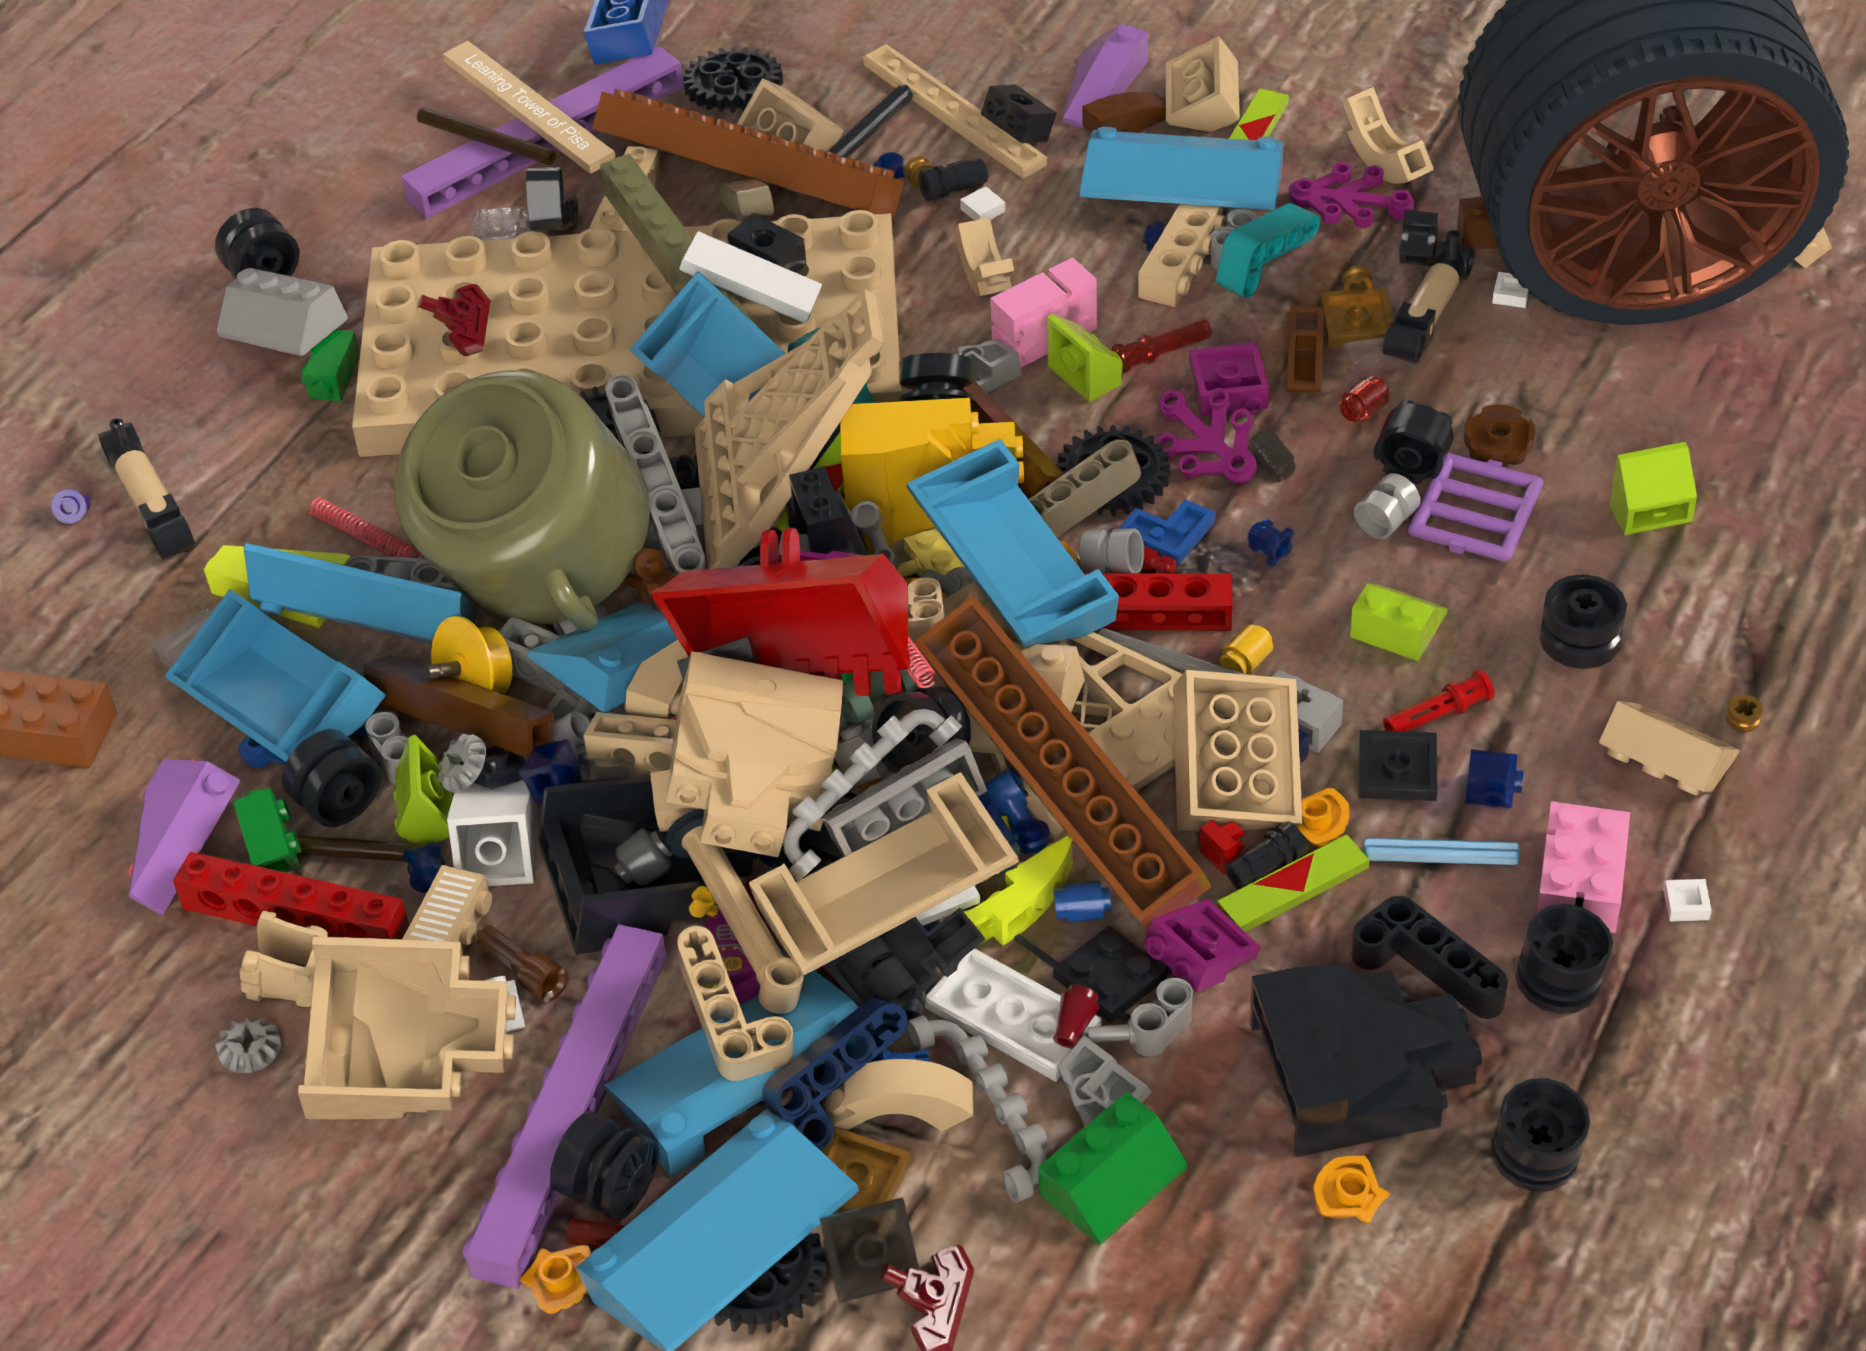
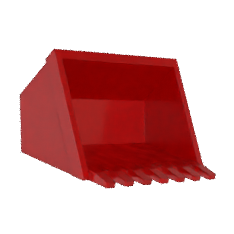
(799, 613)

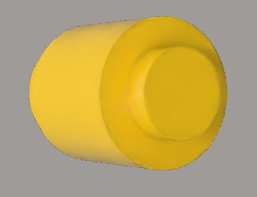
(1247, 649)

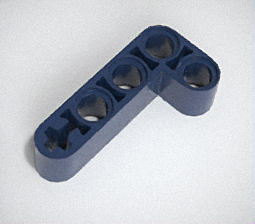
(838, 1066)

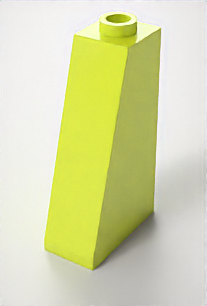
(229, 571)

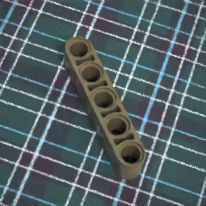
(746, 197)
(1087, 486)

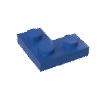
(1177, 534)

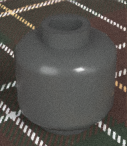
(643, 857)

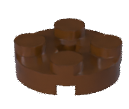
(1511, 447)

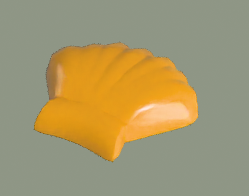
(1324, 817)
(1348, 1189)
(556, 1278)

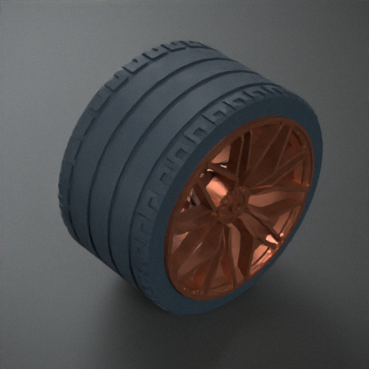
(1676, 208)

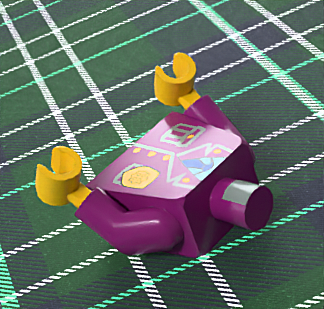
(735, 961)

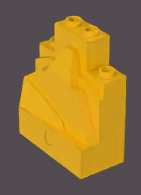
(902, 441)

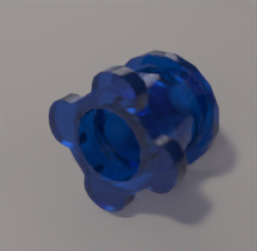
(1270, 541)
(423, 865)

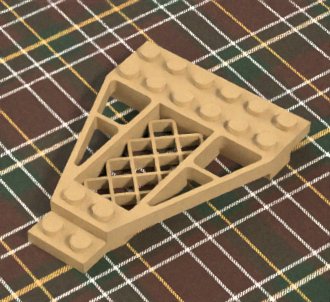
(779, 429)
(1137, 735)

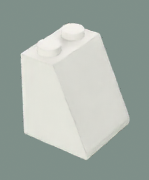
(495, 833)

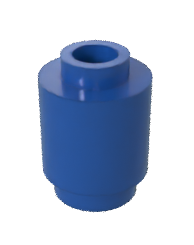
(1082, 901)

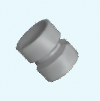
(1387, 506)
(1112, 551)

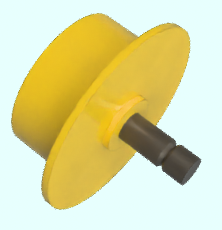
(470, 655)

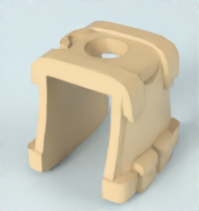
(267, 973)

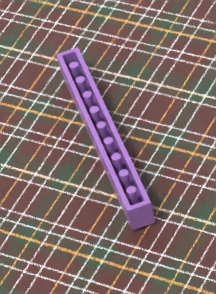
(479, 166)
(573, 1085)

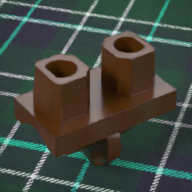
(649, 575)

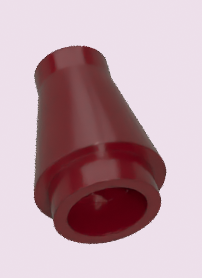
(1075, 1013)

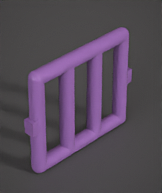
(1460, 543)

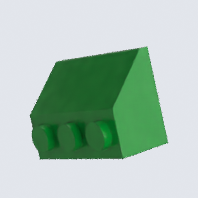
(1111, 1168)

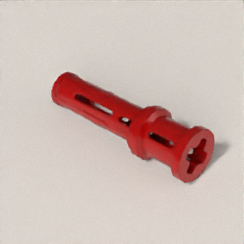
(1455, 699)

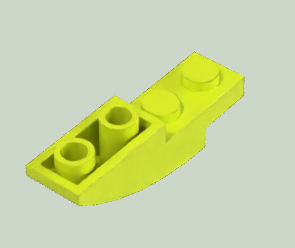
(1026, 893)

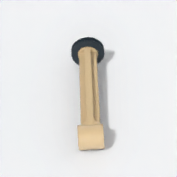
(777, 975)

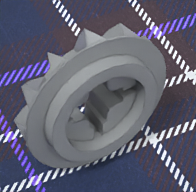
(459, 777)
(261, 1050)

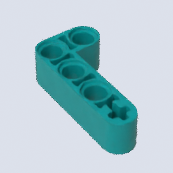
(1260, 242)

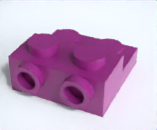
(1236, 370)
(1199, 944)

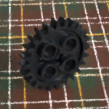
(729, 78)
(1150, 457)
(787, 1286)

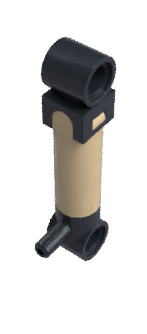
(1416, 320)
(156, 507)

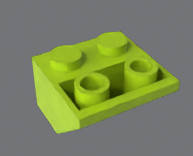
(1653, 488)

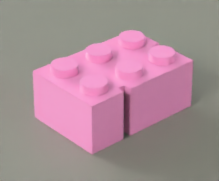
(1023, 309)
(1585, 859)

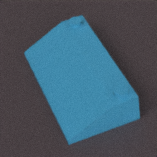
(1182, 169)
(703, 342)
(1012, 549)
(350, 594)
(605, 659)
(270, 679)
(684, 1096)
(715, 1232)

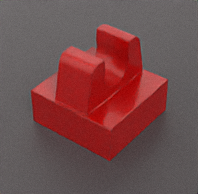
(1220, 843)

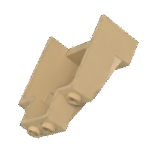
(751, 748)
(396, 1026)

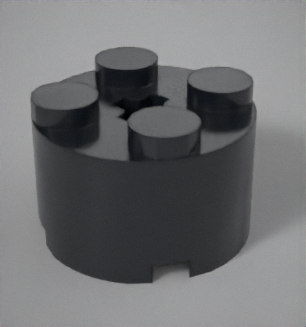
(1414, 441)

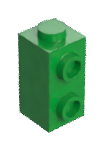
(331, 366)
(266, 831)

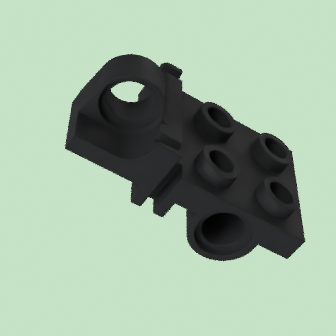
(904, 959)

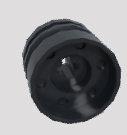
(935, 376)
(1563, 958)
(1540, 1134)
(604, 1165)

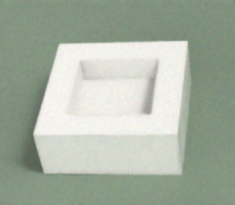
(982, 204)
(1509, 291)
(1687, 900)

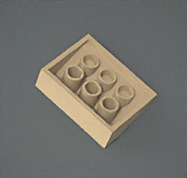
(1236, 750)

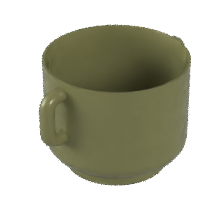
(522, 498)

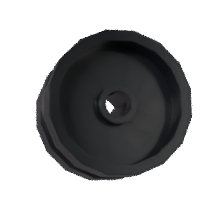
(256, 241)
(1583, 621)
(917, 742)
(331, 778)

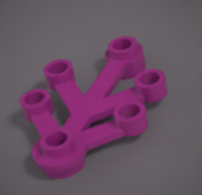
(1312, 194)
(1209, 439)

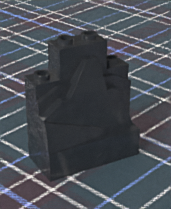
(822, 514)
(578, 843)
(1358, 1054)

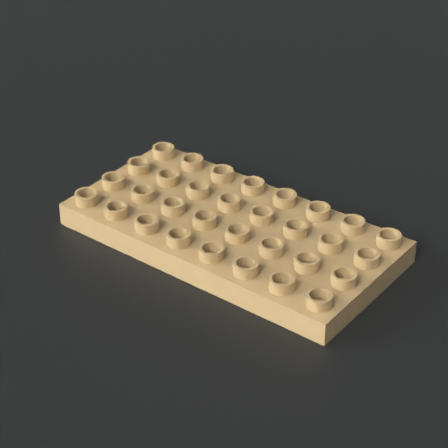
(577, 310)

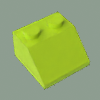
(1081, 359)
(1395, 620)
(419, 796)

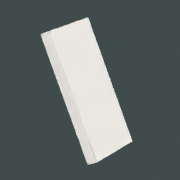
(751, 277)
(1004, 1009)

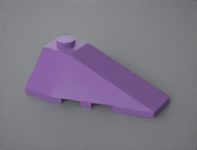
(1106, 68)
(176, 818)

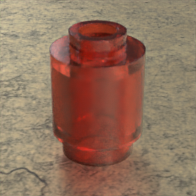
(1364, 399)

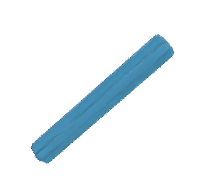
(1442, 851)

